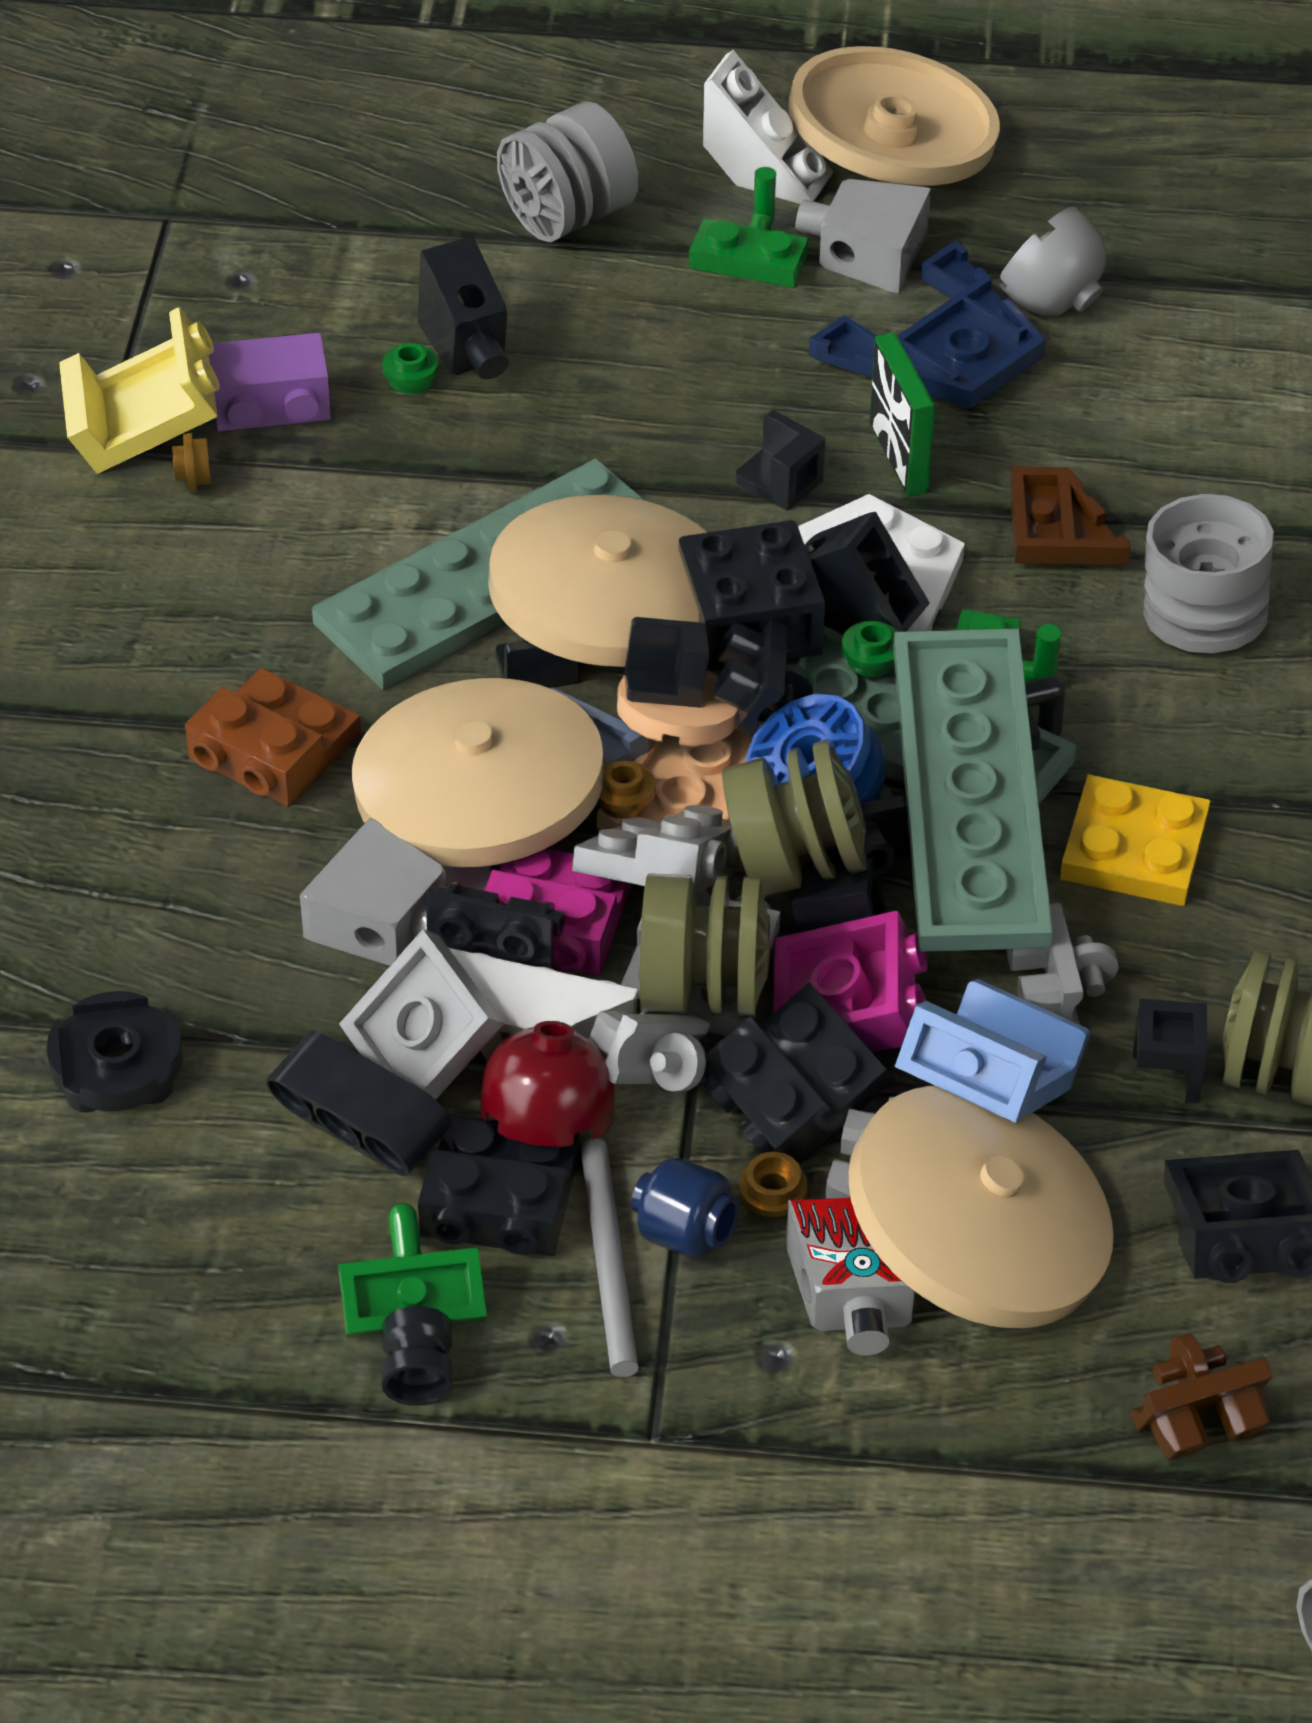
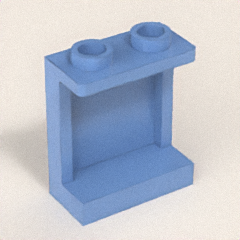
(994, 1050)

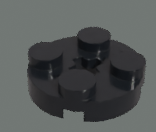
(119, 1082)

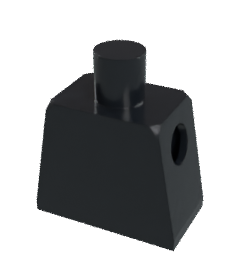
(465, 330)
(864, 576)

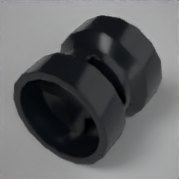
(417, 1353)

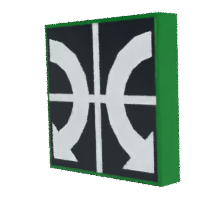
(902, 414)

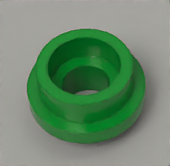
(410, 368)
(869, 648)

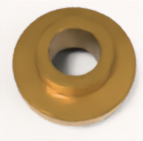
(192, 462)
(626, 789)
(772, 1171)

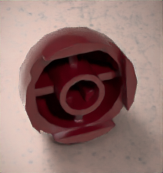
(548, 1086)

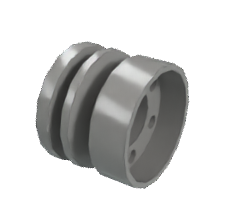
(567, 171)
(1208, 573)

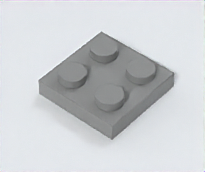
(423, 1017)

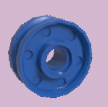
(818, 719)

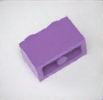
(270, 382)

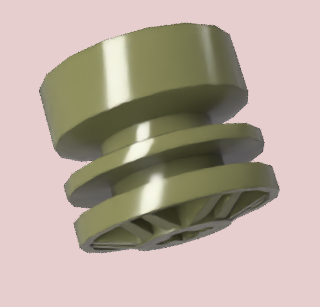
(795, 818)
(702, 945)
(1269, 1027)

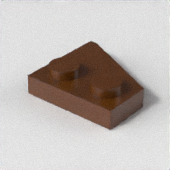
(1059, 521)

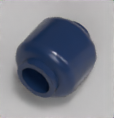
(685, 1208)

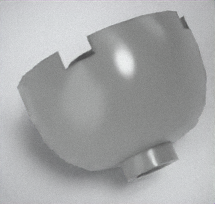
(1058, 268)

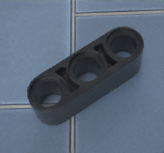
(359, 1103)

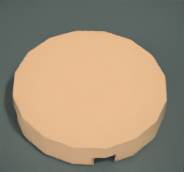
(693, 724)

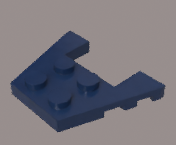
(959, 348)

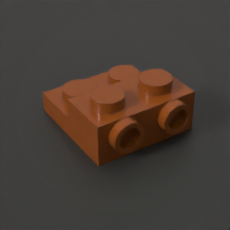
(270, 735)

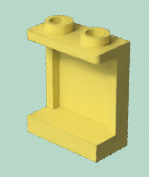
(142, 398)

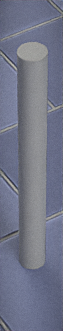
(609, 1258)

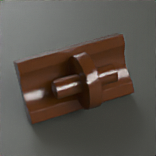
(1175, 1409)

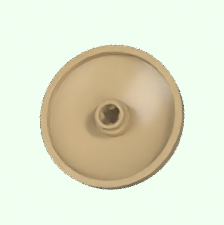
(893, 116)
(587, 567)
(480, 770)
(980, 1209)

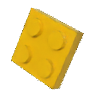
(1135, 840)

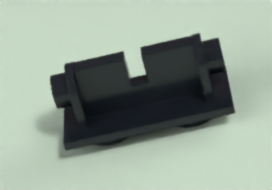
(478, 924)

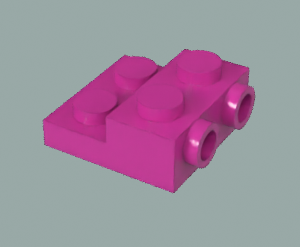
(589, 902)
(861, 972)

